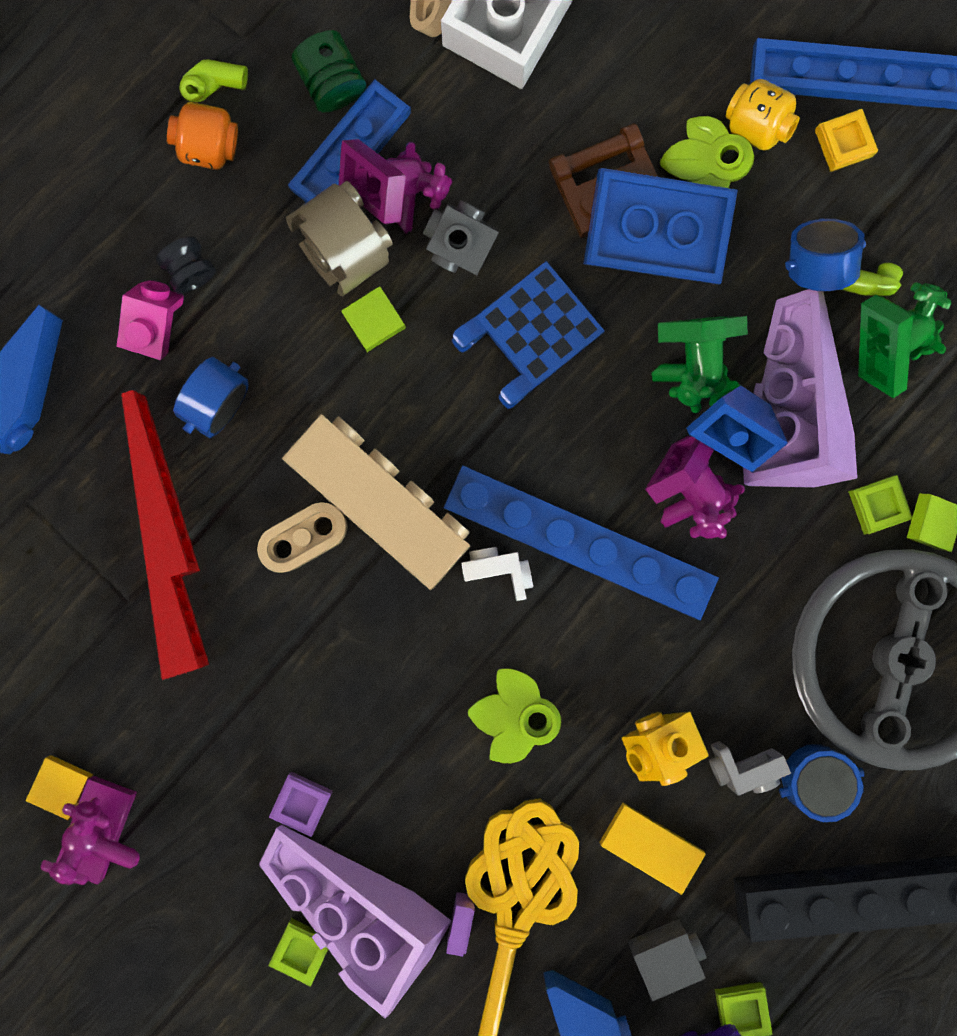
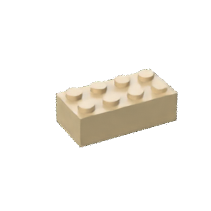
(377, 502)

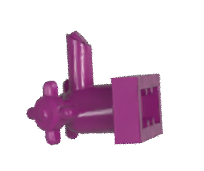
(391, 184)
(705, 494)
(94, 835)

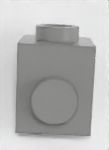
(754, 773)

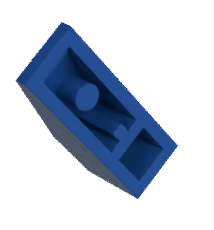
(25, 377)

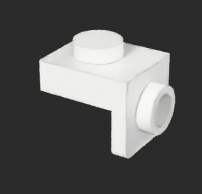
(487, 563)

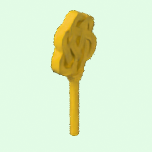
(519, 836)

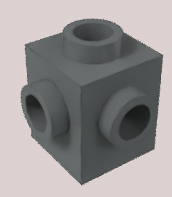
(467, 254)

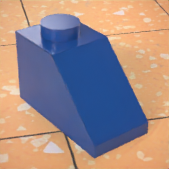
(740, 429)
(582, 1010)

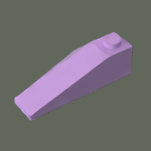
(807, 397)
(365, 920)

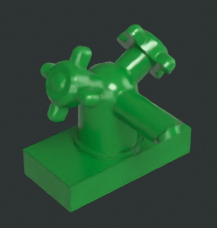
(895, 334)
(704, 369)

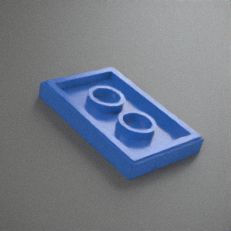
(660, 226)

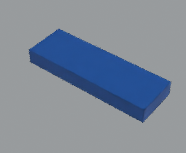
(371, 120)

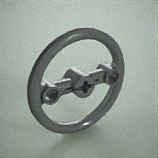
(897, 677)

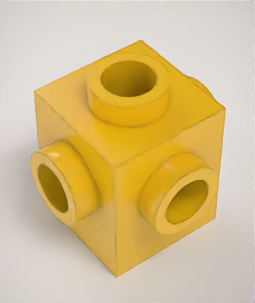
(664, 747)

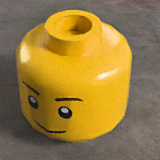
(763, 114)

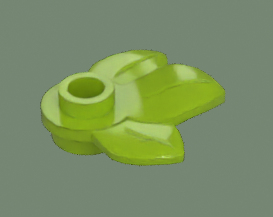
(700, 156)
(507, 717)

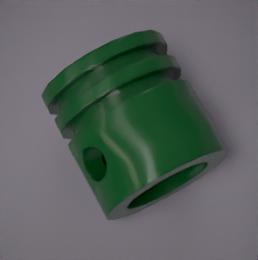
(328, 76)

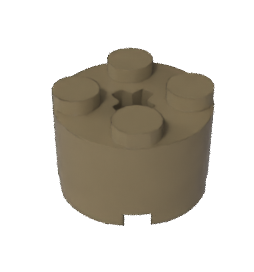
(340, 237)

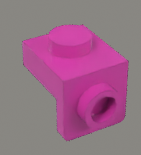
(148, 318)

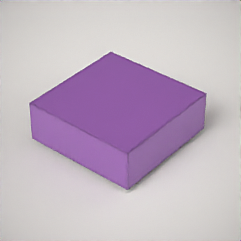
(300, 804)
(461, 925)

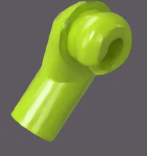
(209, 76)
(881, 284)

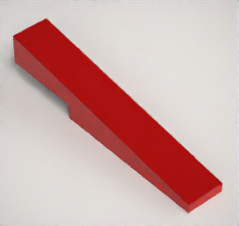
(165, 544)

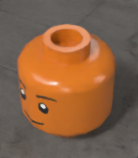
(203, 135)

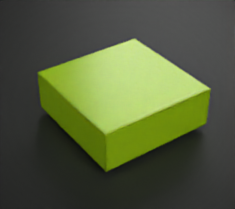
(373, 319)
(880, 505)
(934, 522)
(298, 953)
(745, 1008)

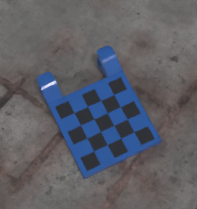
(536, 327)

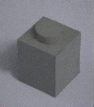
(668, 959)

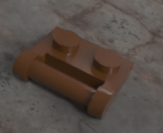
(580, 198)

